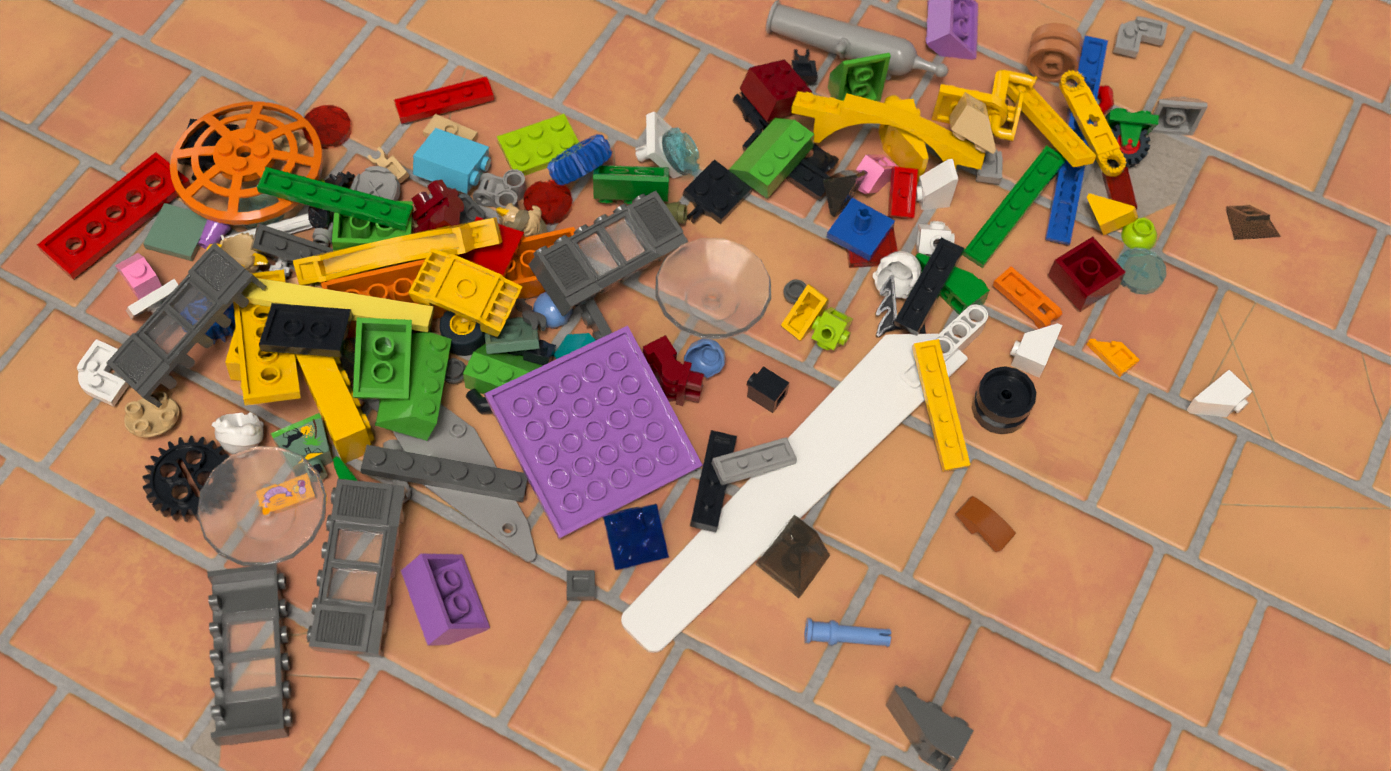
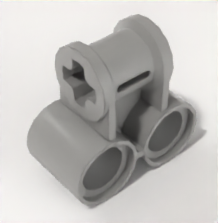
(499, 190)

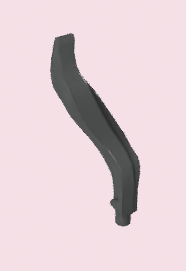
(529, 316)

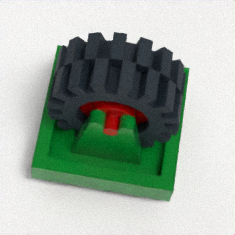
(1131, 132)

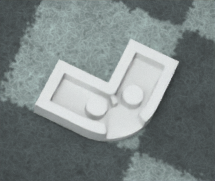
(94, 374)

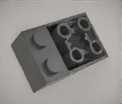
(930, 731)

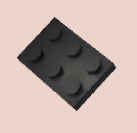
(306, 330)

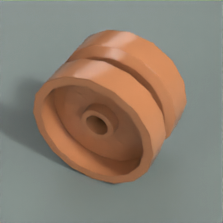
(1053, 51)

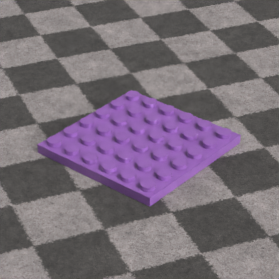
(593, 431)

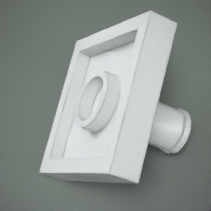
(653, 149)
(152, 300)

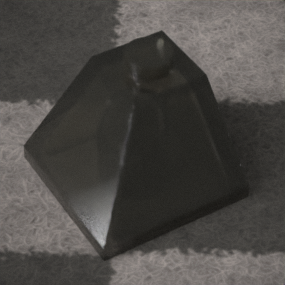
(794, 556)

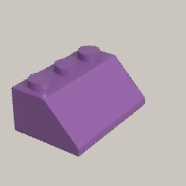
(953, 28)
(444, 598)

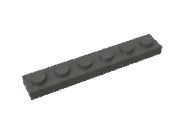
(444, 473)

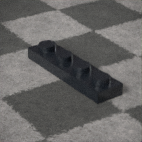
(804, 174)
(929, 286)
(710, 492)

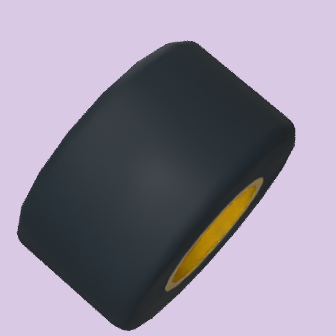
(464, 333)

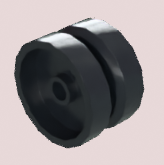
(1004, 400)

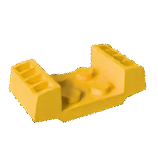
(465, 290)

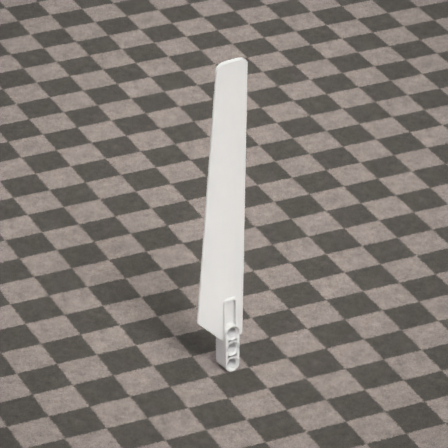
(827, 447)

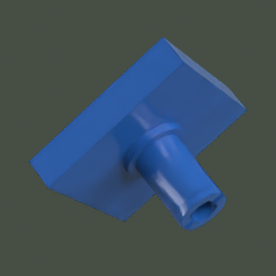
(860, 229)

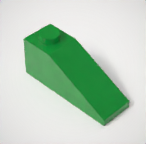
(961, 289)

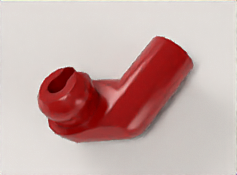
(1107, 98)

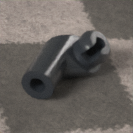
(479, 402)

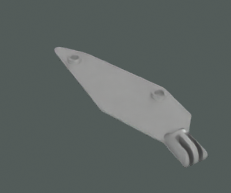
(460, 442)

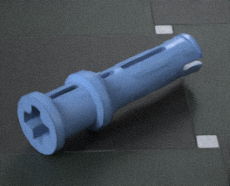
(834, 633)

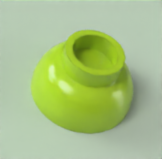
(1139, 234)

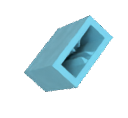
(452, 159)

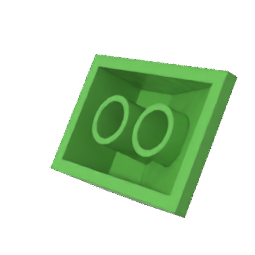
(860, 77)
(353, 231)
(382, 358)

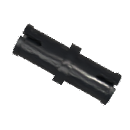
(749, 112)

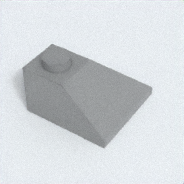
(1179, 115)

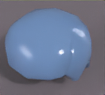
(546, 307)
(706, 357)

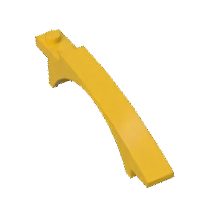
(836, 114)
(359, 258)

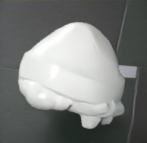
(903, 267)
(238, 431)

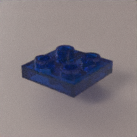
(635, 536)

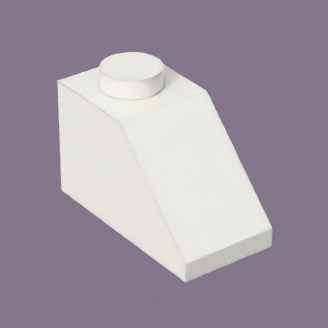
(937, 186)
(1034, 349)
(1221, 397)

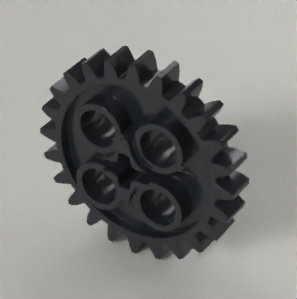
(164, 490)

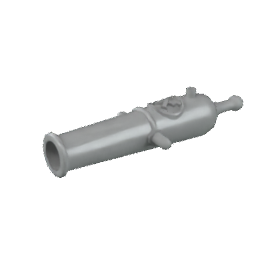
(848, 39)

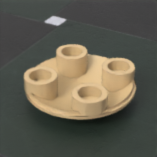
(147, 419)

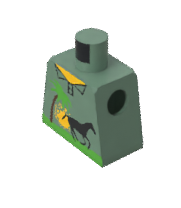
(308, 440)

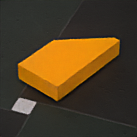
(1114, 355)

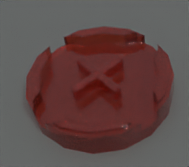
(330, 124)
(551, 198)

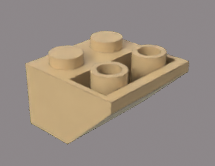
(972, 122)

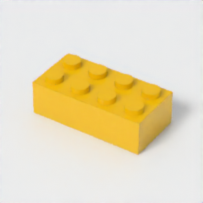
(336, 404)

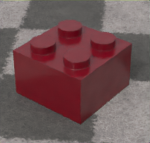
(773, 88)
(1086, 273)

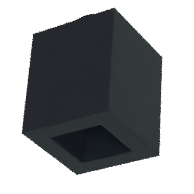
(767, 389)

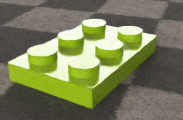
(537, 144)

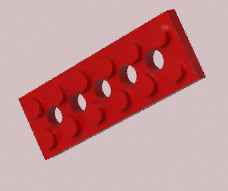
(113, 229)

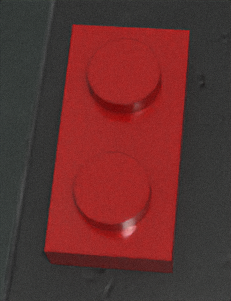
(902, 192)

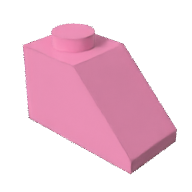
(878, 173)
(138, 275)

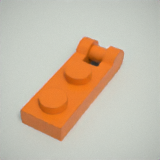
(1027, 297)

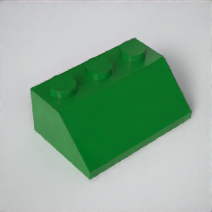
(629, 182)

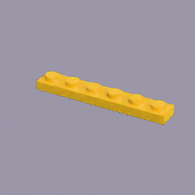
(1052, 126)

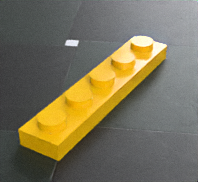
(940, 405)

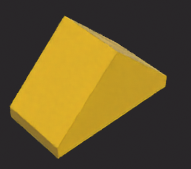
(1110, 213)
(804, 312)

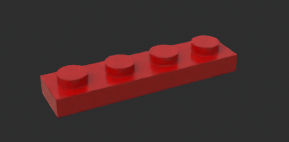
(444, 99)

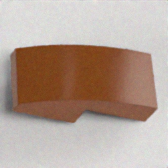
(982, 519)

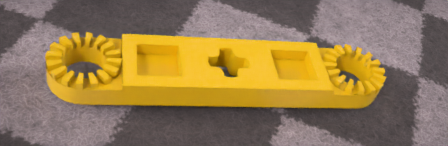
(1100, 137)

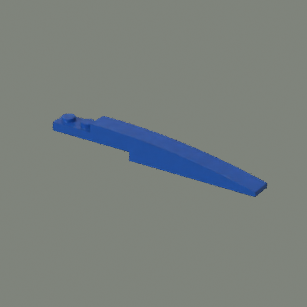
(1070, 178)

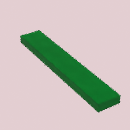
(335, 198)
(1014, 206)

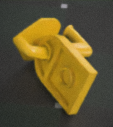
(995, 103)

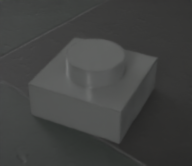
(580, 585)

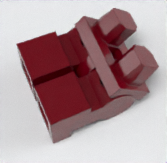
(440, 210)
(675, 378)

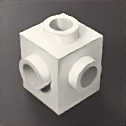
(928, 233)

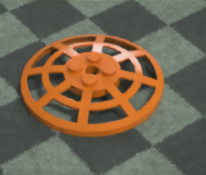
(242, 169)

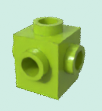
(831, 329)

